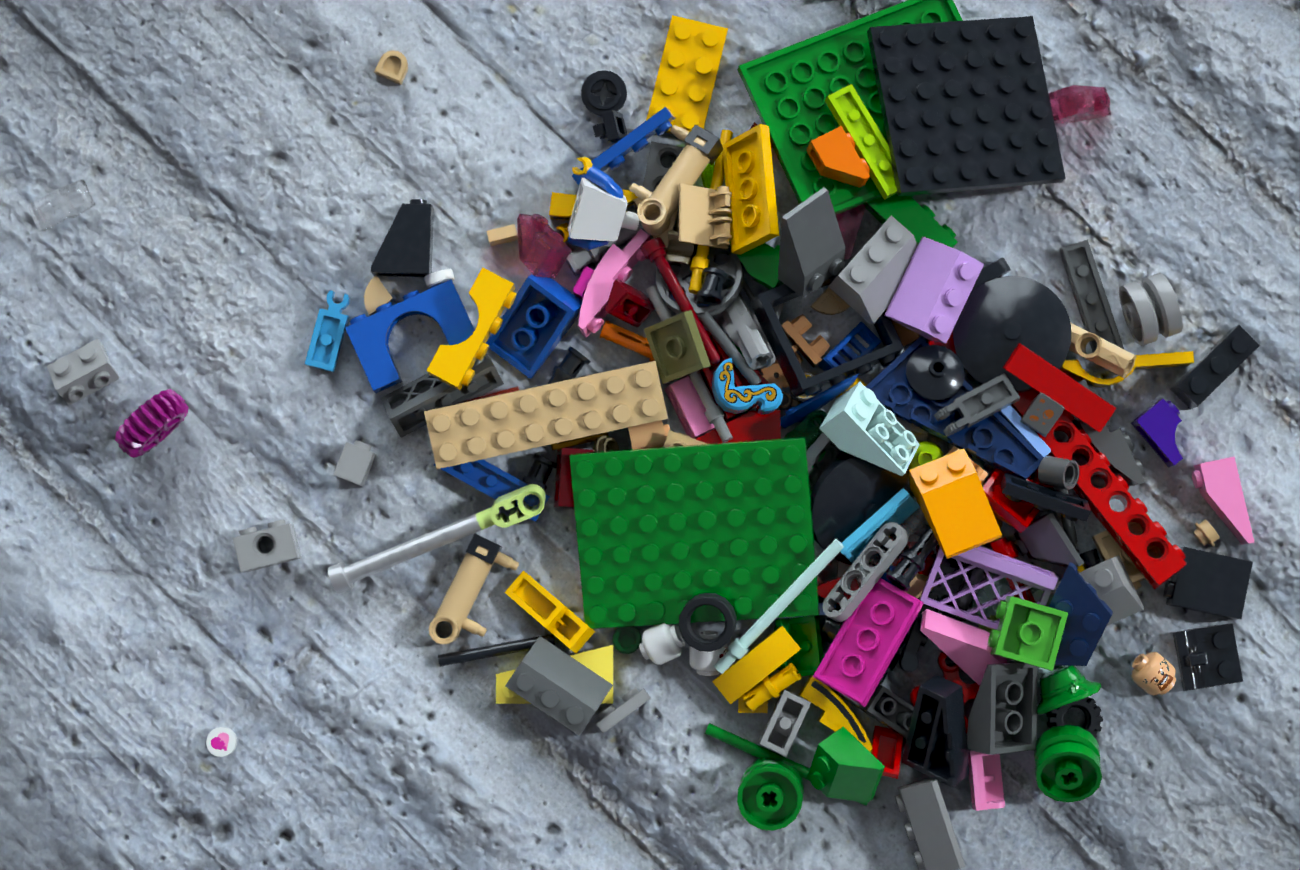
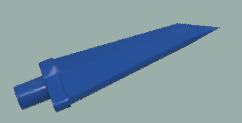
(802, 410)

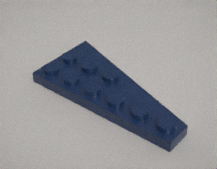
(989, 440)

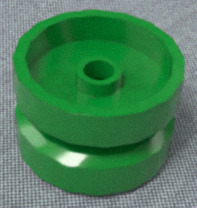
(1067, 763)
(767, 810)

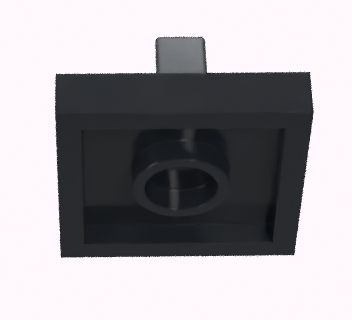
(1207, 657)

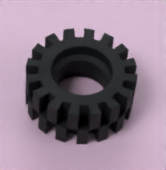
(1090, 710)

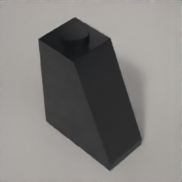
(408, 243)

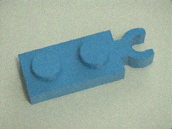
(328, 335)

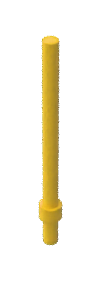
(700, 261)

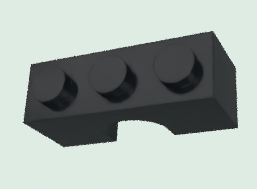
(1215, 367)

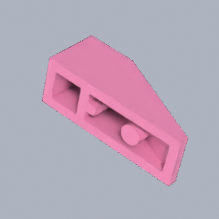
(1223, 491)
(961, 643)

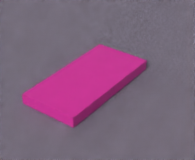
(868, 642)

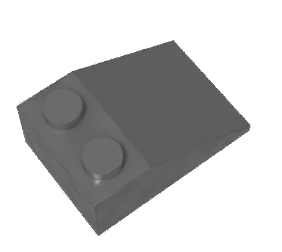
(810, 245)
(1004, 710)

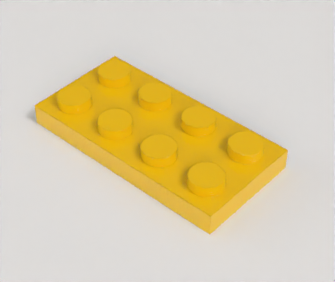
(688, 71)
(751, 181)

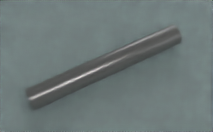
(729, 348)

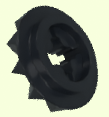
(595, 83)

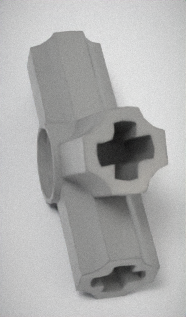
(748, 335)

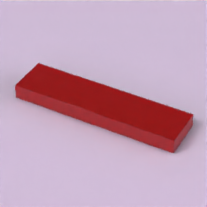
(1059, 387)

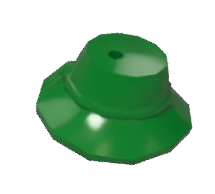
(1064, 687)

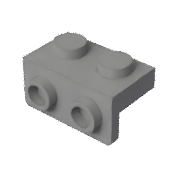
(82, 372)

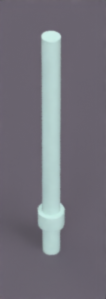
(739, 647)

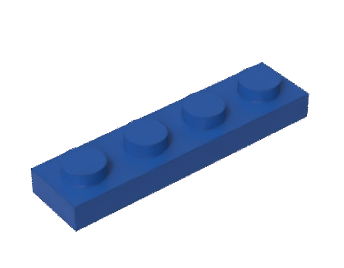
(635, 141)
(491, 481)

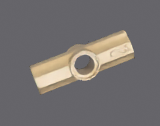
(1106, 355)

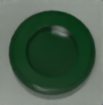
(626, 639)

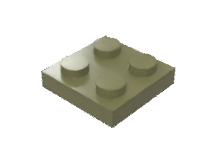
(677, 347)

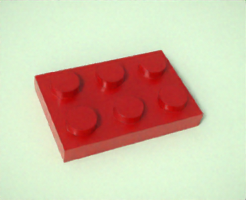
(1016, 513)

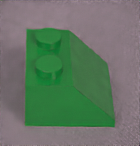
(845, 768)

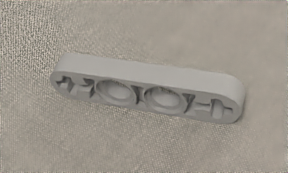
(861, 569)

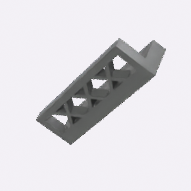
(411, 415)

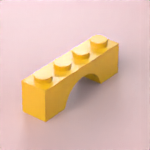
(455, 362)

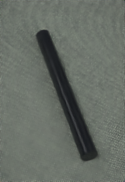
(490, 651)

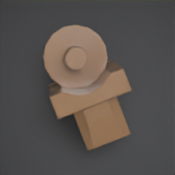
(811, 352)

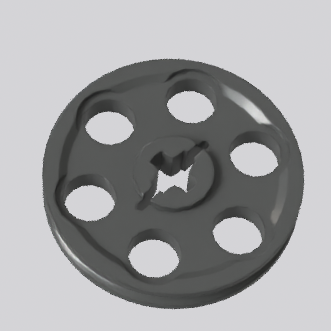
(732, 268)

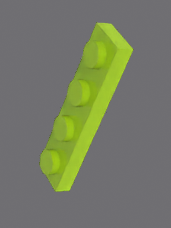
(868, 139)

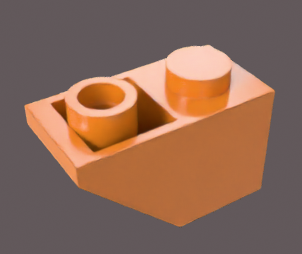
(837, 159)

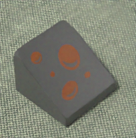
(1042, 414)

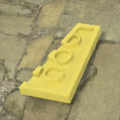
(597, 660)

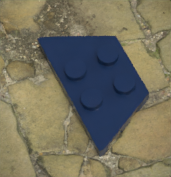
(1085, 618)

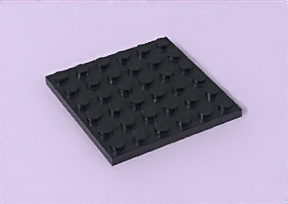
(965, 105)

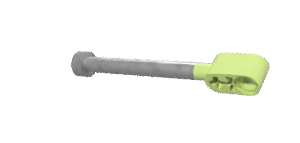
(344, 576)

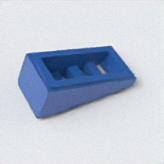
(834, 359)

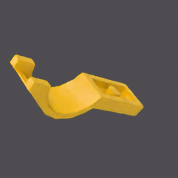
(1074, 369)

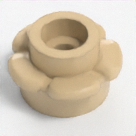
(1206, 533)

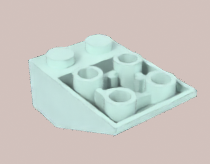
(869, 430)

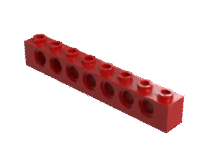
(1116, 523)

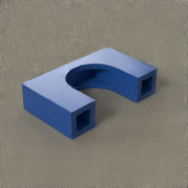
(372, 333)

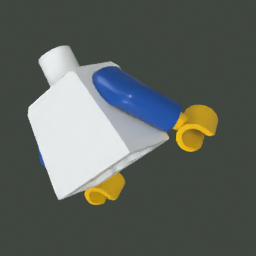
(597, 210)

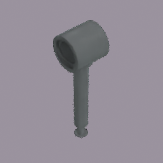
(1062, 476)

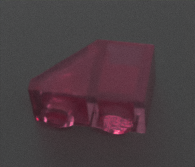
(1079, 103)
(540, 246)

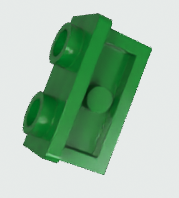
(807, 634)

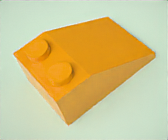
(954, 503)

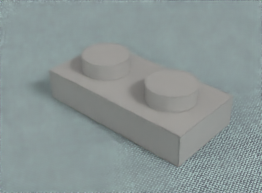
(612, 716)

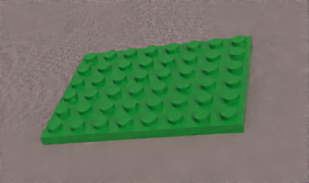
(794, 82)
(691, 524)

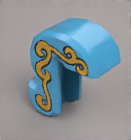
(741, 398)

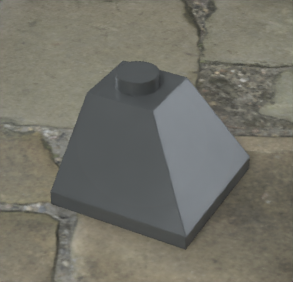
(1047, 542)

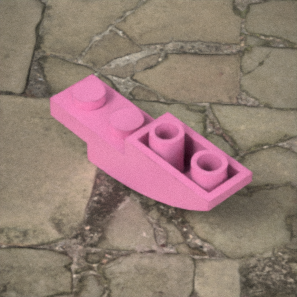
(613, 266)

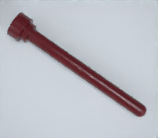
(656, 253)

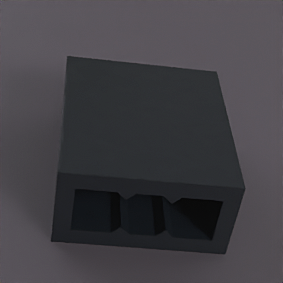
(1210, 584)

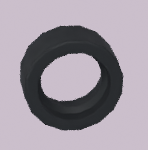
(707, 644)

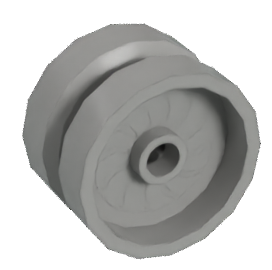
(1150, 309)

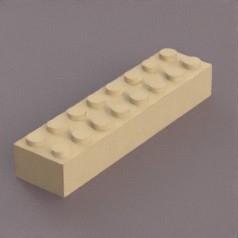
(545, 414)

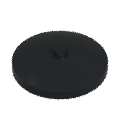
(1001, 317)
(849, 496)

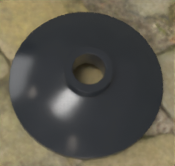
(929, 383)

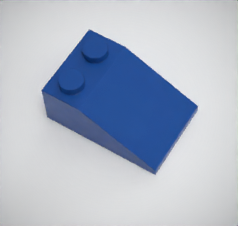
(535, 324)

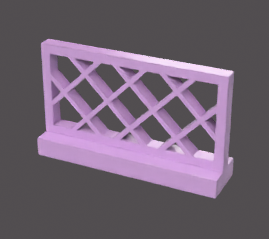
(992, 562)

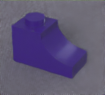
(1158, 429)

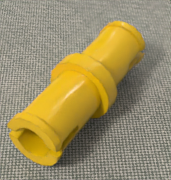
(772, 687)

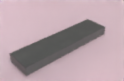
(1089, 293)

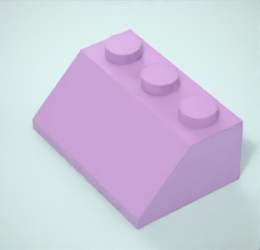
(934, 290)

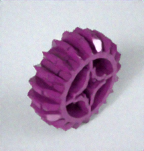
(151, 423)

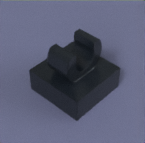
(612, 128)

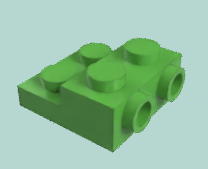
(1027, 632)

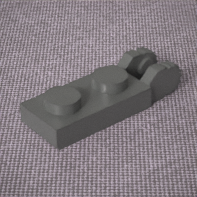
(979, 404)

